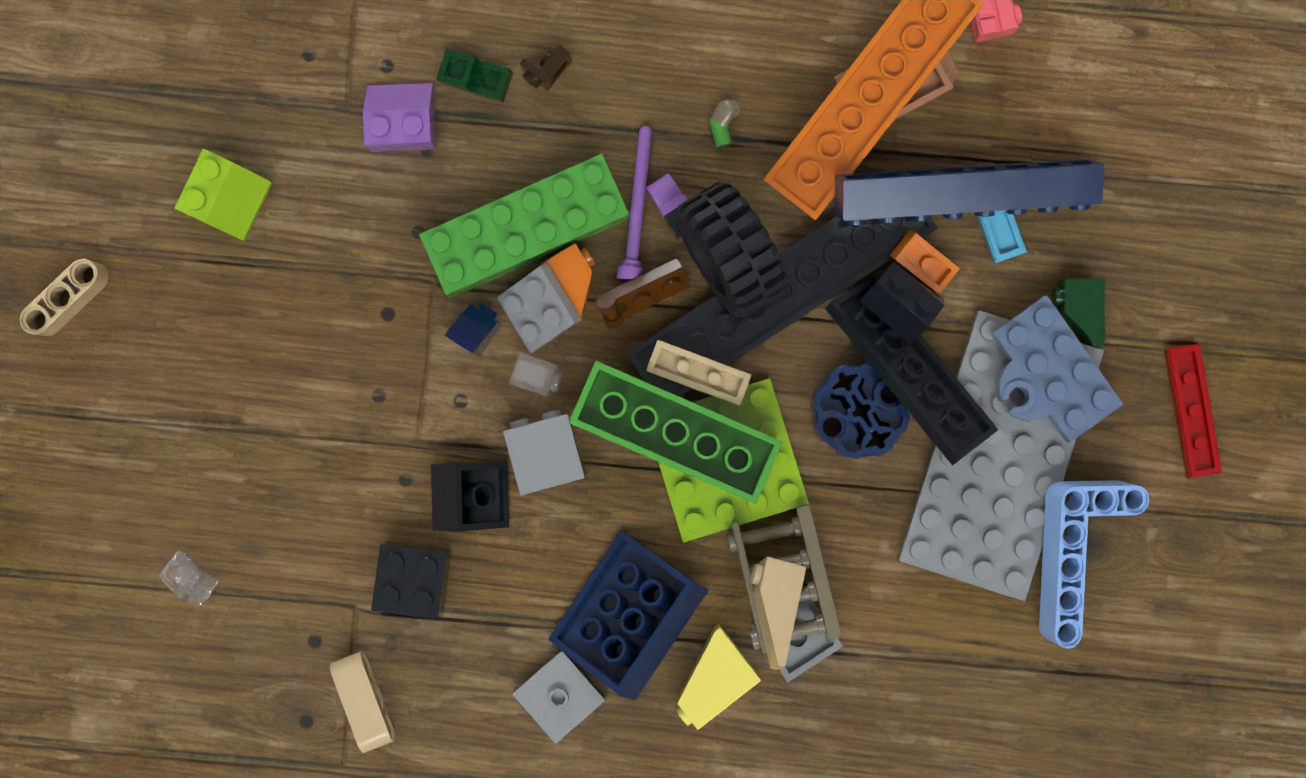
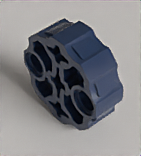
(845, 440)

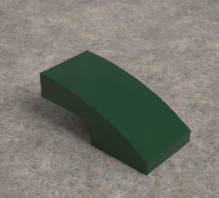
(474, 76)

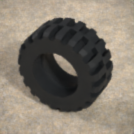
(731, 249)

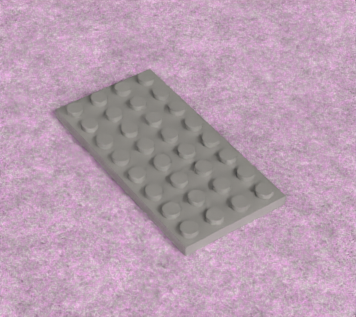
(989, 508)

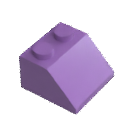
(399, 117)

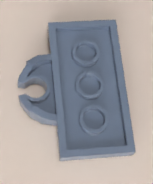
(1051, 372)

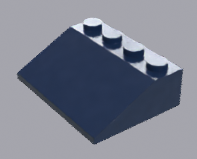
(628, 616)

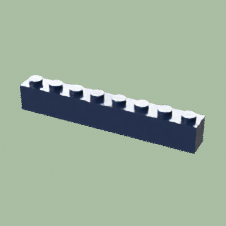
(968, 190)

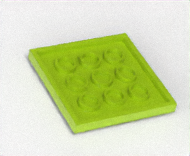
(708, 509)

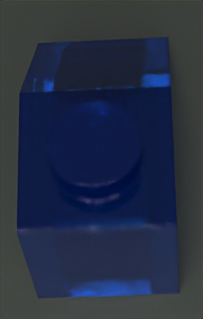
(474, 329)

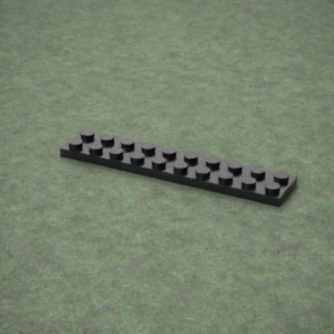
(816, 272)

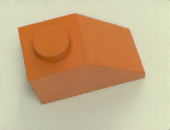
(573, 274)

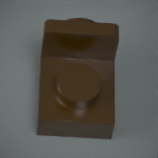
(552, 67)

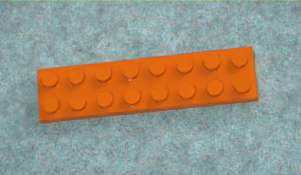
(868, 99)

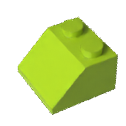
(223, 195)

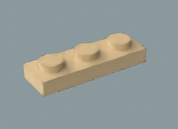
(698, 372)

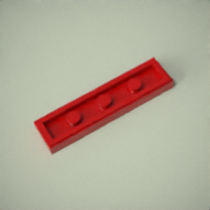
(1193, 411)

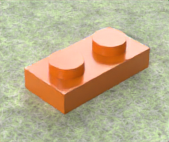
(924, 261)

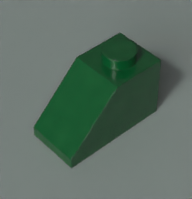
(1083, 308)

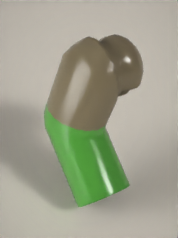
(720, 119)

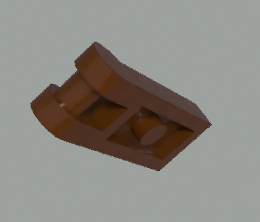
(641, 293)

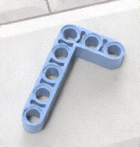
(1074, 549)

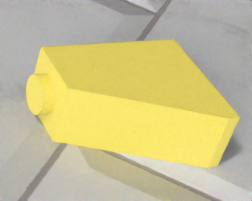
(715, 680)

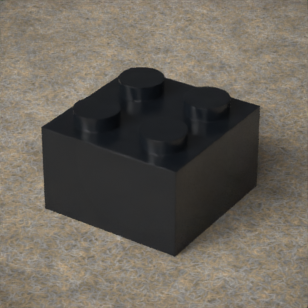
(411, 580)

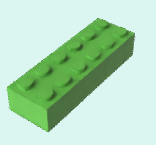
(524, 226)
(675, 432)

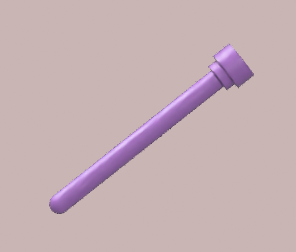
(630, 266)

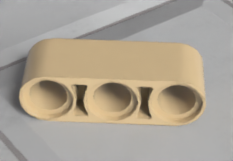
(49, 299)
(362, 702)

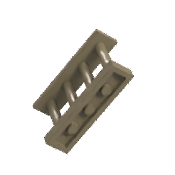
(810, 557)

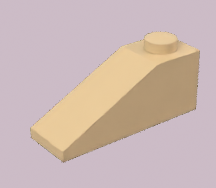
(776, 601)

